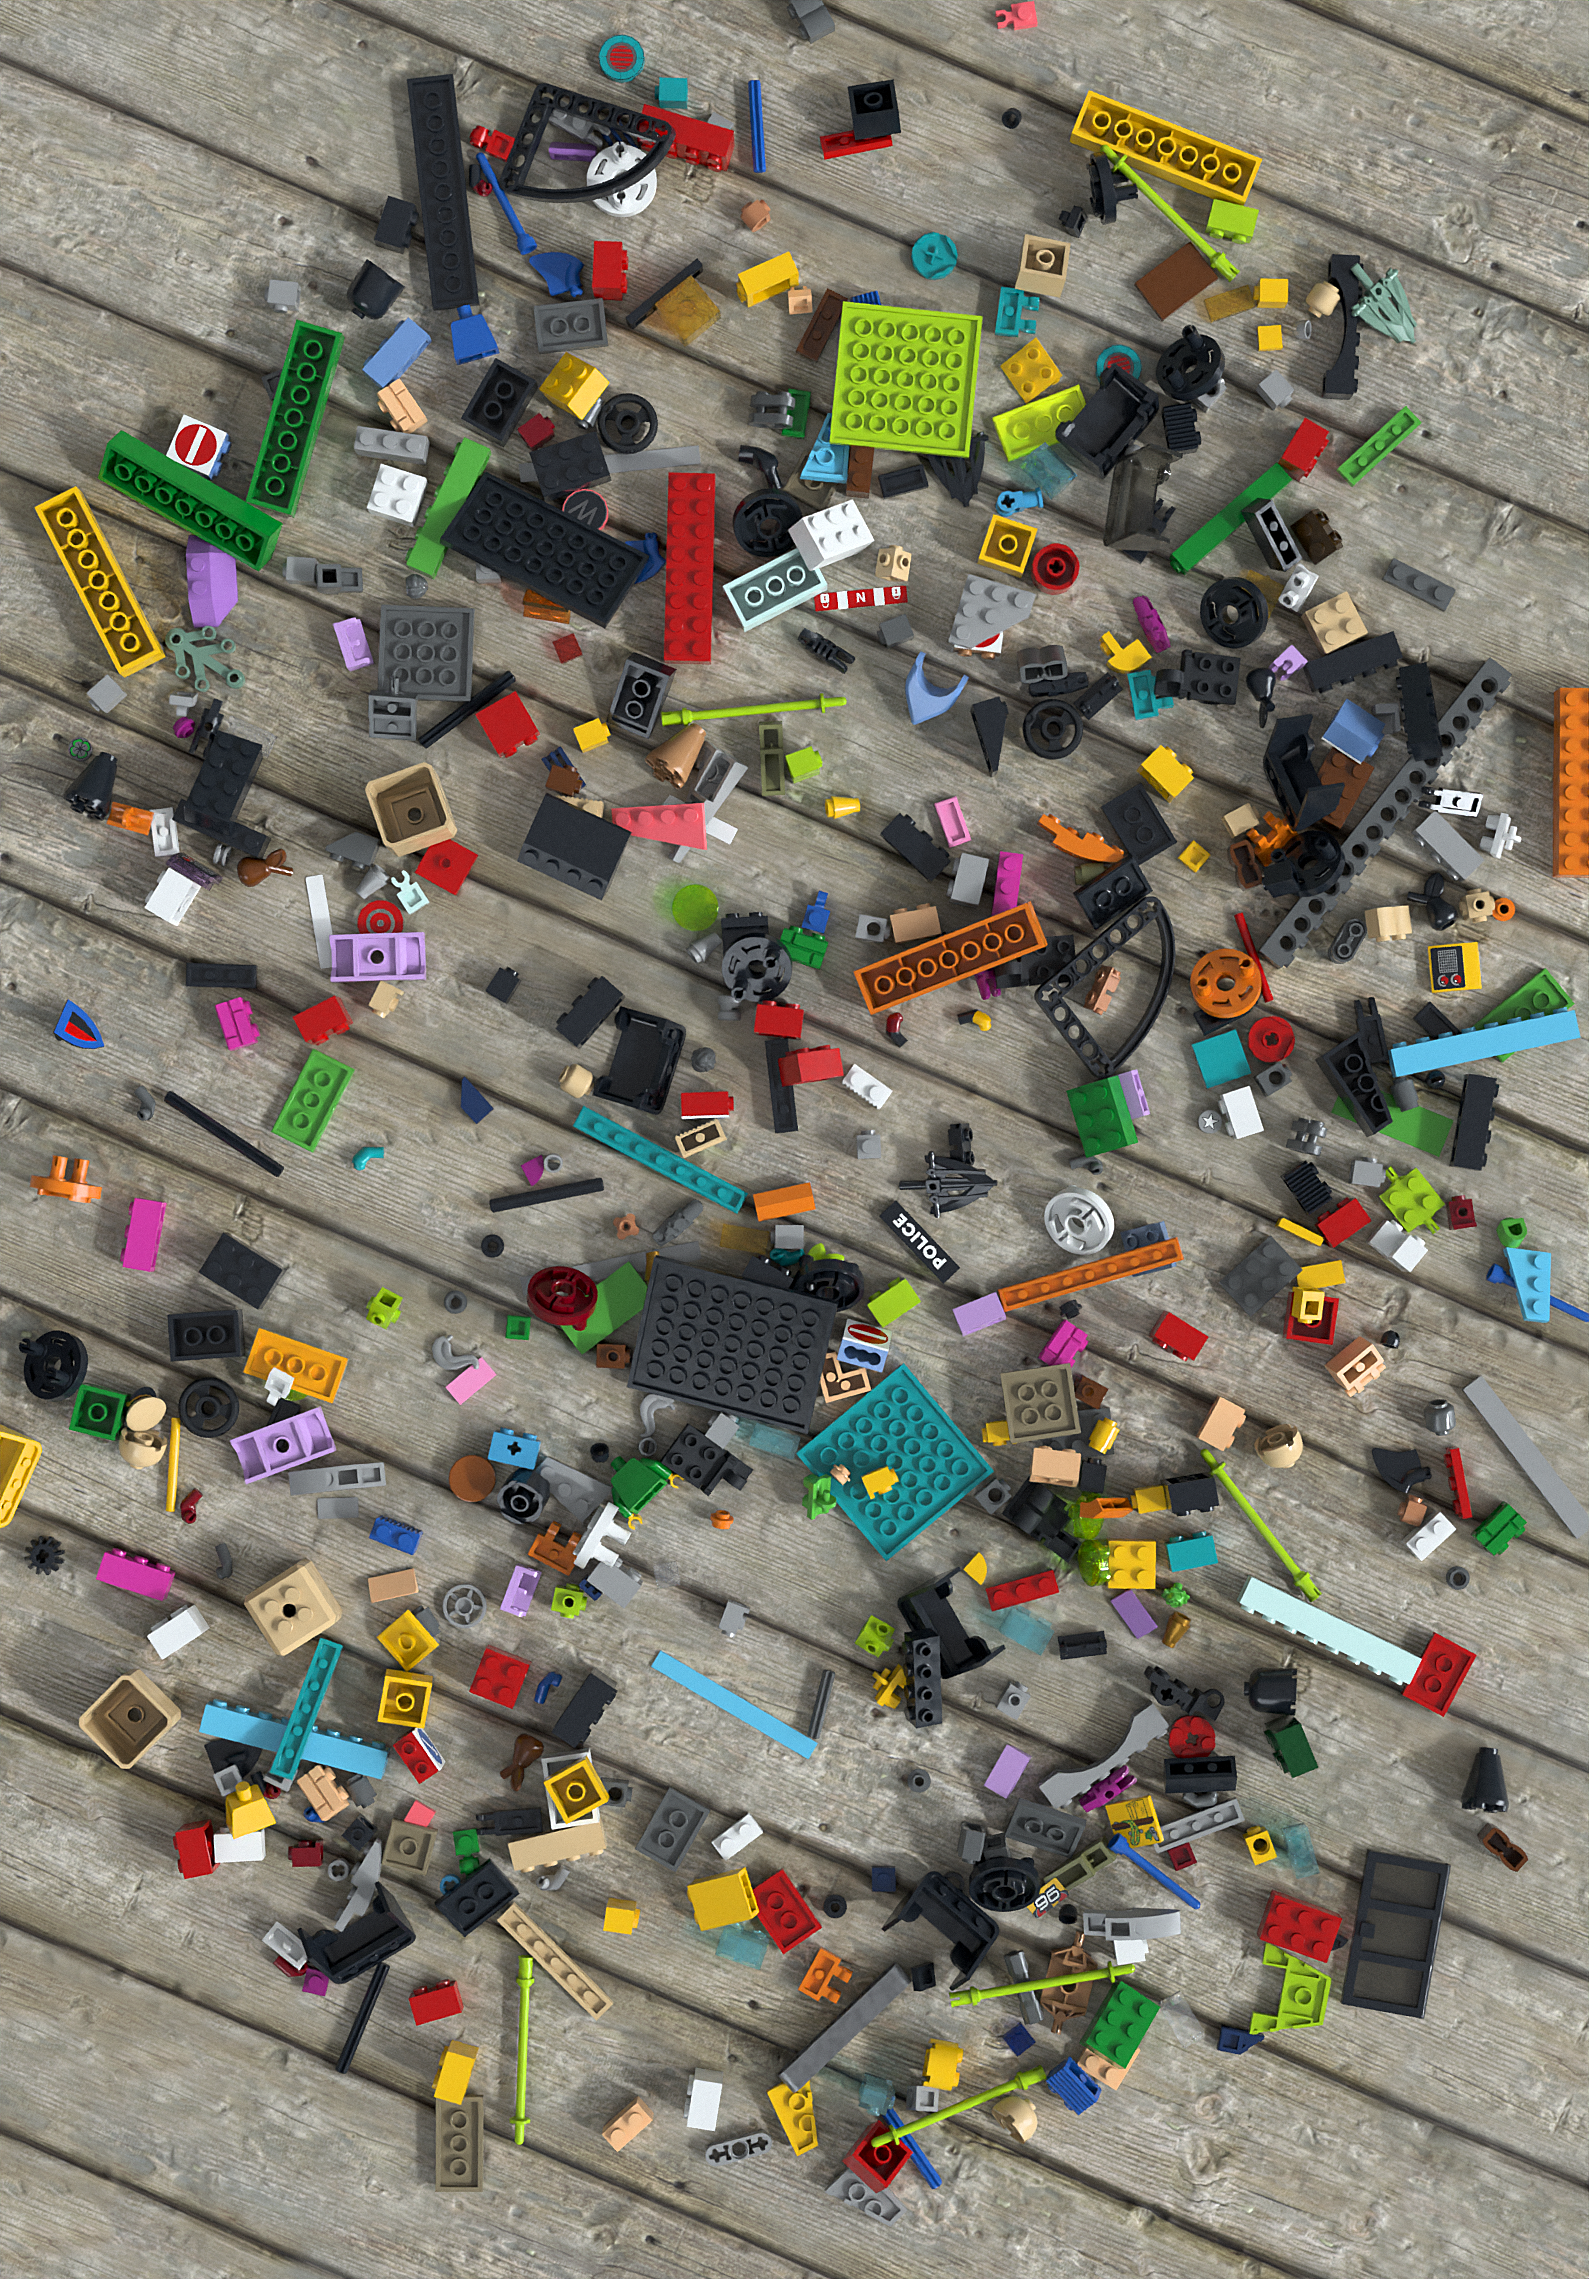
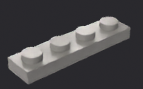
(1199, 1824)

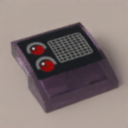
(194, 870)

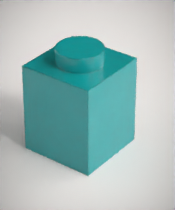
(672, 92)

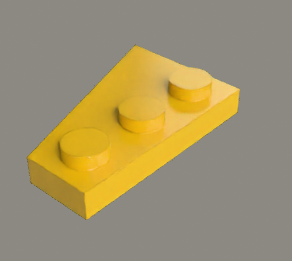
(795, 2115)

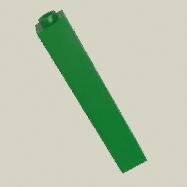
(1227, 520)

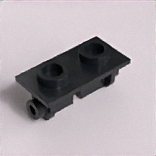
(1098, 695)
(961, 1135)
(1082, 1645)

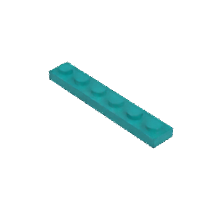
(306, 1709)

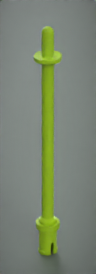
(1217, 259)
(686, 716)
(1300, 1577)
(524, 1980)
(974, 1995)
(1020, 2081)

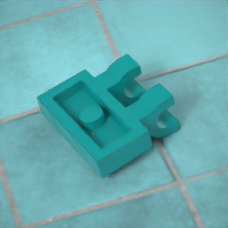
(1010, 310)
(1143, 698)

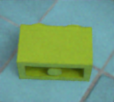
(1231, 221)
(803, 764)
(893, 1302)

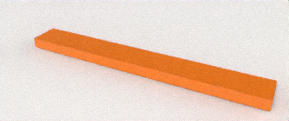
(1090, 1274)

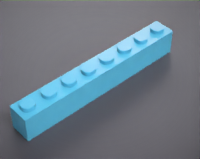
(1484, 1043)
(267, 1733)

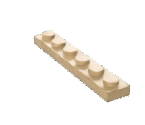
(555, 1961)

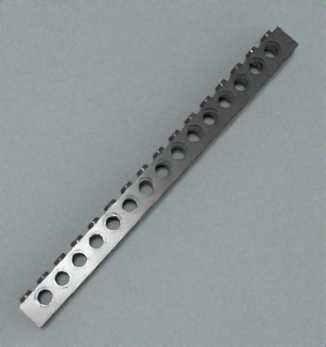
(1498, 679)

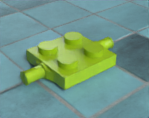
(1411, 1200)

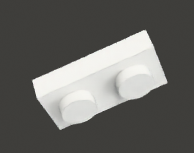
(164, 832)
(737, 1836)
(286, 1945)

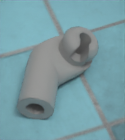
(553, 1882)

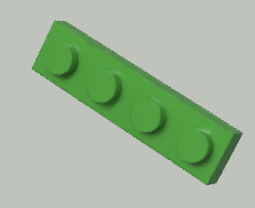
(1378, 446)

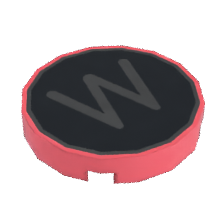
(587, 507)

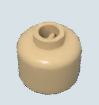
(1323, 299)
(576, 1081)

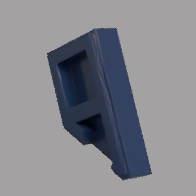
(473, 1102)
(1236, 2040)

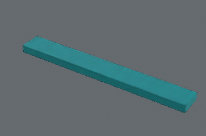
(660, 1159)

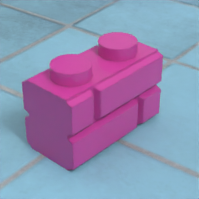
(237, 1024)
(1064, 1344)

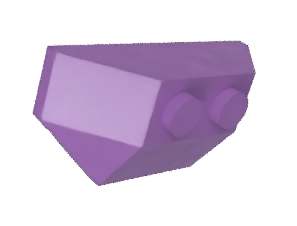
(210, 582)

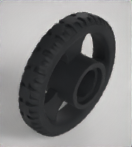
(610, 412)
(1033, 721)
(229, 1411)

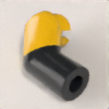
(977, 1017)

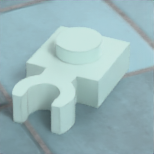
(411, 895)

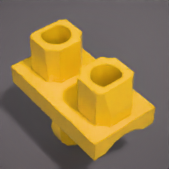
(886, 1694)

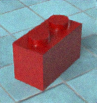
(1342, 1222)
(435, 2002)

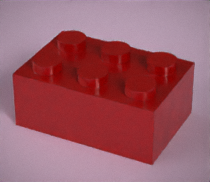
(1299, 1926)

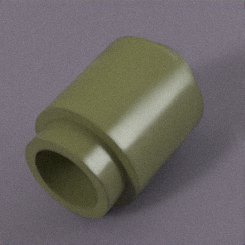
(1087, 872)

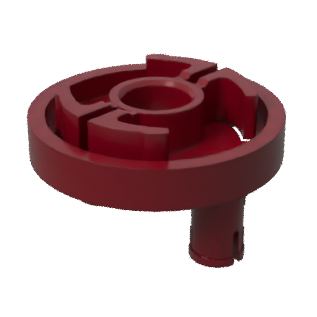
(558, 1309)

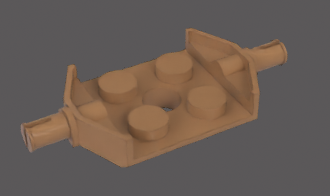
(1068, 2003)

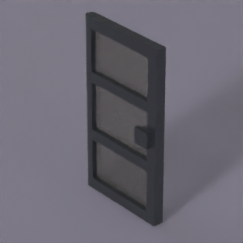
(1395, 1934)

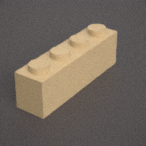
(555, 1845)

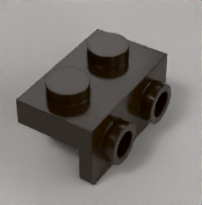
(1317, 535)

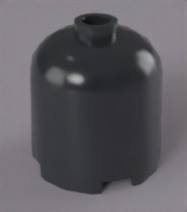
(373, 292)
(1272, 1690)

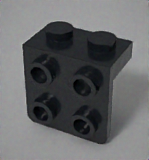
(736, 926)

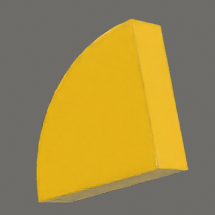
(977, 1568)

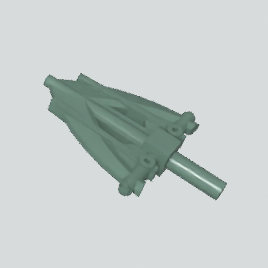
(1376, 296)

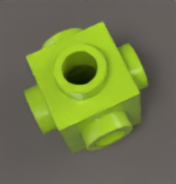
(384, 1308)
(560, 1600)
(875, 1636)

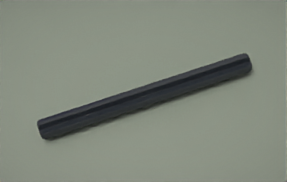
(223, 1134)

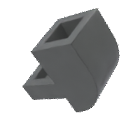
(335, 580)

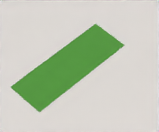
(1414, 1127)

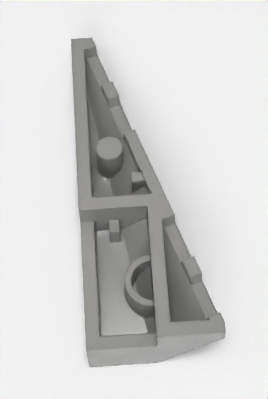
(714, 782)

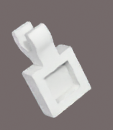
(278, 1384)

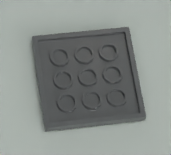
(427, 651)

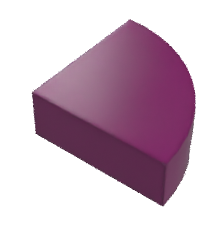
(534, 1169)

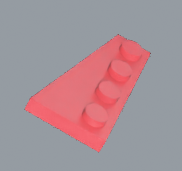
(666, 823)

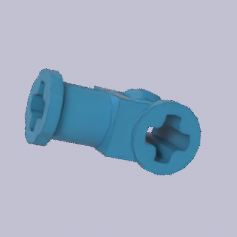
(1019, 501)

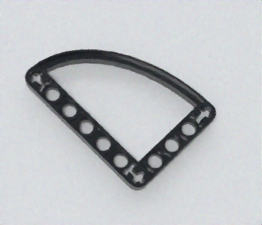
(593, 192)
(1086, 954)

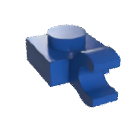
(816, 916)

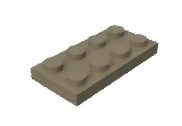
(460, 2145)

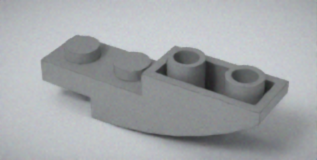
(337, 1478)
(364, 1877)
(1132, 1925)

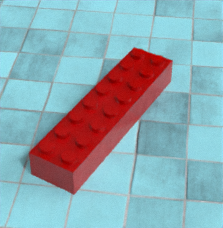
(689, 568)

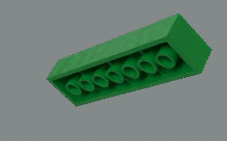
(295, 418)
(189, 500)

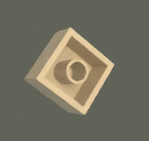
(1042, 265)
(1334, 624)

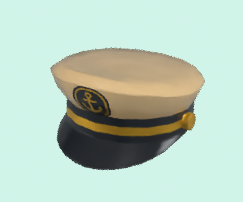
(144, 1410)

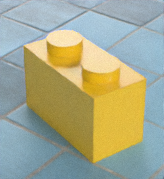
(621, 1916)

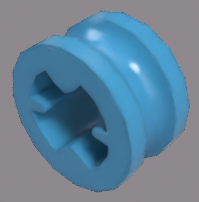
(449, 1878)

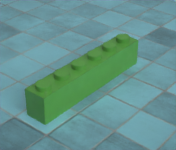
(450, 496)

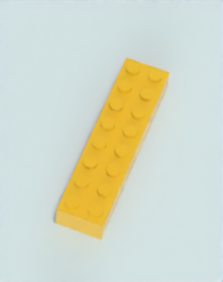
(1166, 149)
(100, 582)

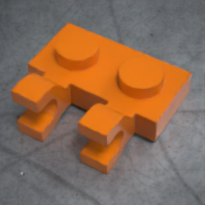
(1275, 839)
(553, 1553)
(819, 1974)

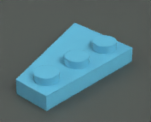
(826, 460)
(1532, 1280)

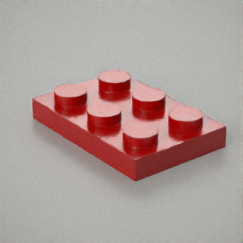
(1439, 1674)
(784, 1911)

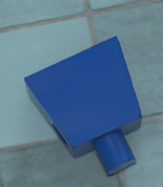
(471, 337)

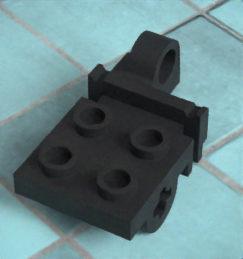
(1202, 678)
(1037, 965)
(703, 1462)
(1043, 1515)
(1180, 1692)

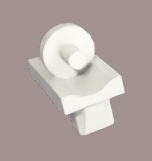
(1298, 588)
(1500, 825)

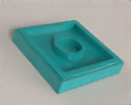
(1221, 1059)

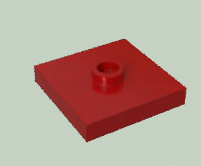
(447, 865)

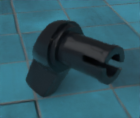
(763, 461)

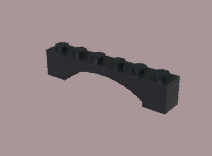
(1340, 381)

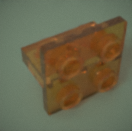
(541, 608)

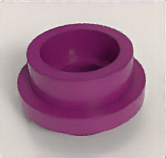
(184, 727)

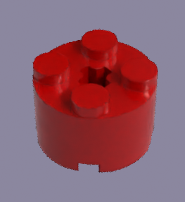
(1066, 563)

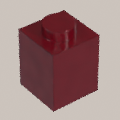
(537, 431)

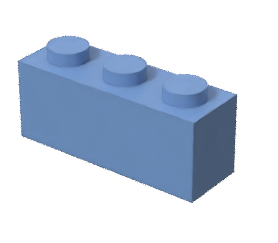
(396, 353)

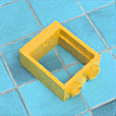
(767, 279)

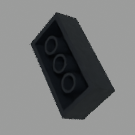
(223, 782)

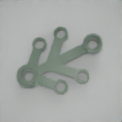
(201, 655)

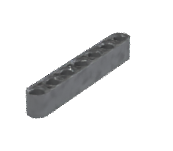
(844, 2027)

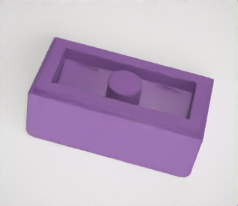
(572, 151)
(1133, 1613)

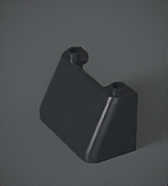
(1109, 421)
(642, 1061)

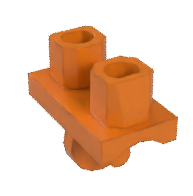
(130, 818)

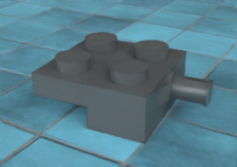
(393, 713)

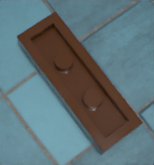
(821, 326)

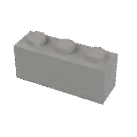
(391, 445)
(1446, 846)

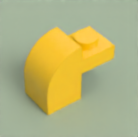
(1126, 659)

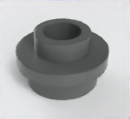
(448, 1302)
(1465, 1578)
(918, 1773)

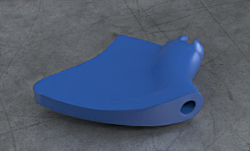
(559, 271)
(650, 547)

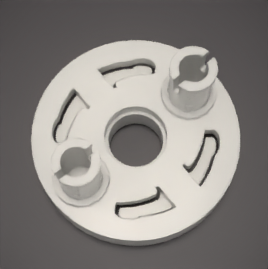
(619, 160)
(1090, 1210)
(600, 1526)

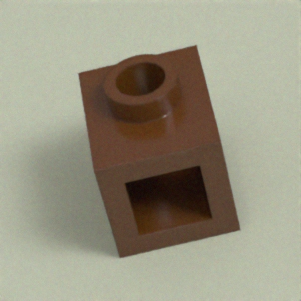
(564, 780)
(612, 1356)
(1089, 1391)

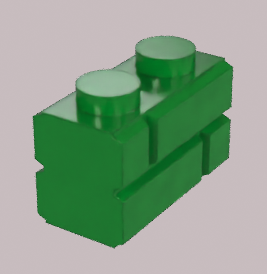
(804, 948)
(1499, 1529)

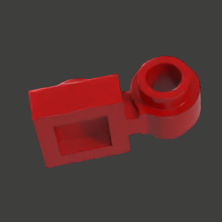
(498, 144)

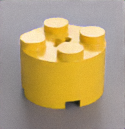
(941, 2064)

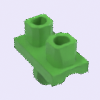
(818, 1498)

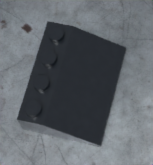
(574, 846)

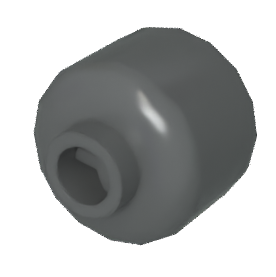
(1440, 1417)

